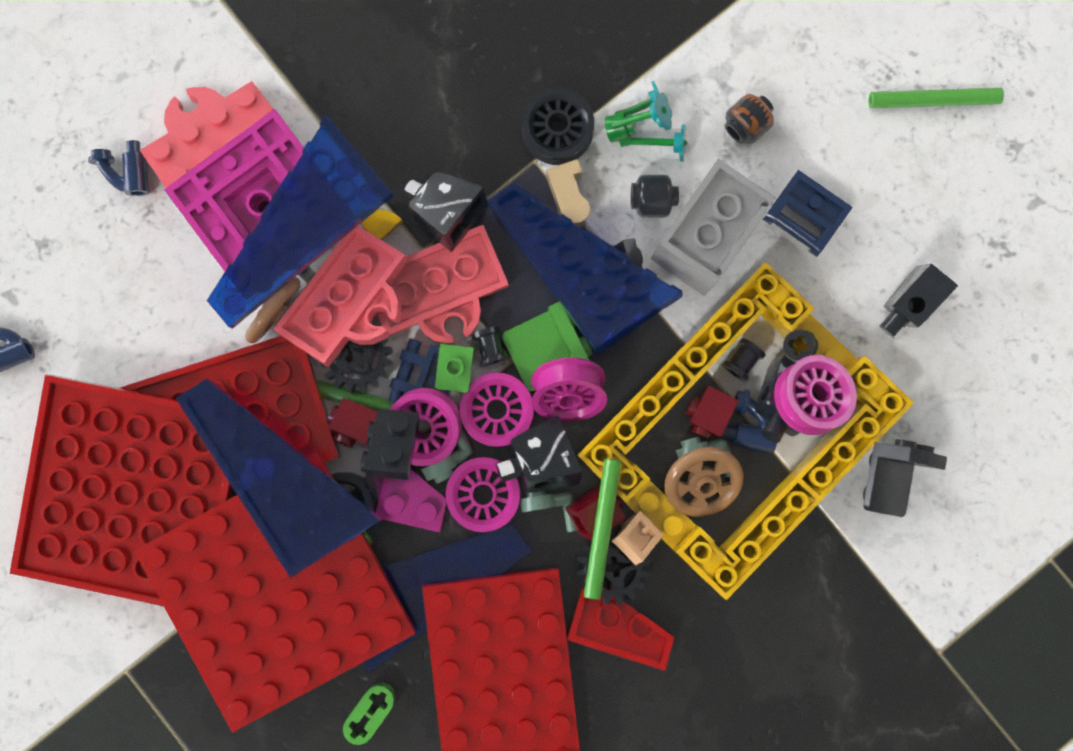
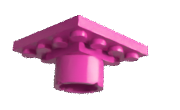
(235, 184)

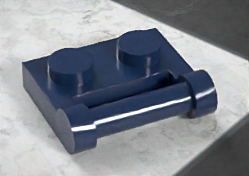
(813, 204)

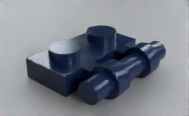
(427, 376)

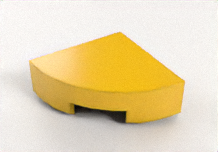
(381, 223)

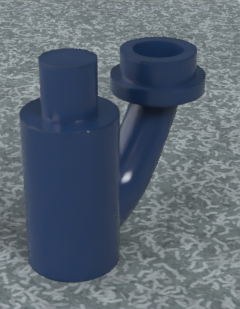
(134, 169)
(16, 351)
(748, 435)

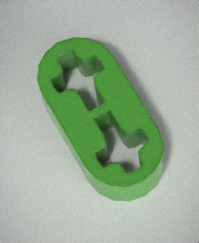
(376, 717)

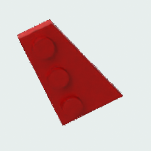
(619, 632)

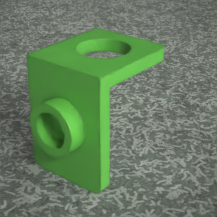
(454, 368)

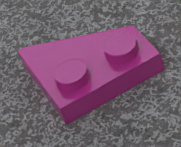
(412, 503)

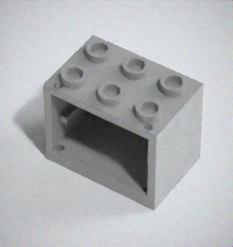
(712, 227)

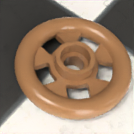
(272, 311)
(698, 476)

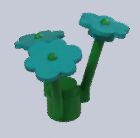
(623, 123)

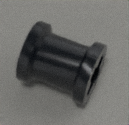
(490, 346)
(792, 351)
(743, 359)

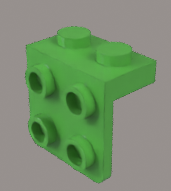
(544, 340)

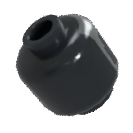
(653, 196)

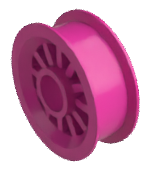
(499, 380)
(569, 389)
(834, 390)
(452, 420)
(461, 515)

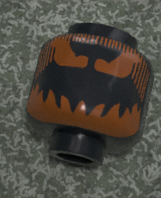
(749, 118)

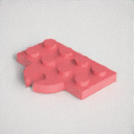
(204, 130)
(446, 286)
(345, 298)

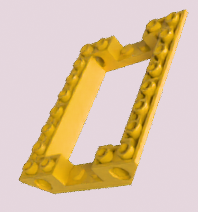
(876, 411)

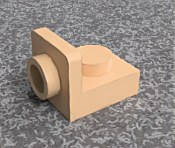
(637, 537)

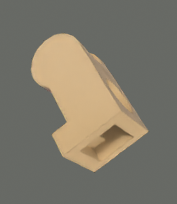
(566, 192)

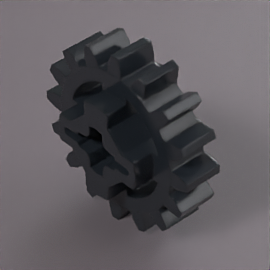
(346, 365)
(616, 583)

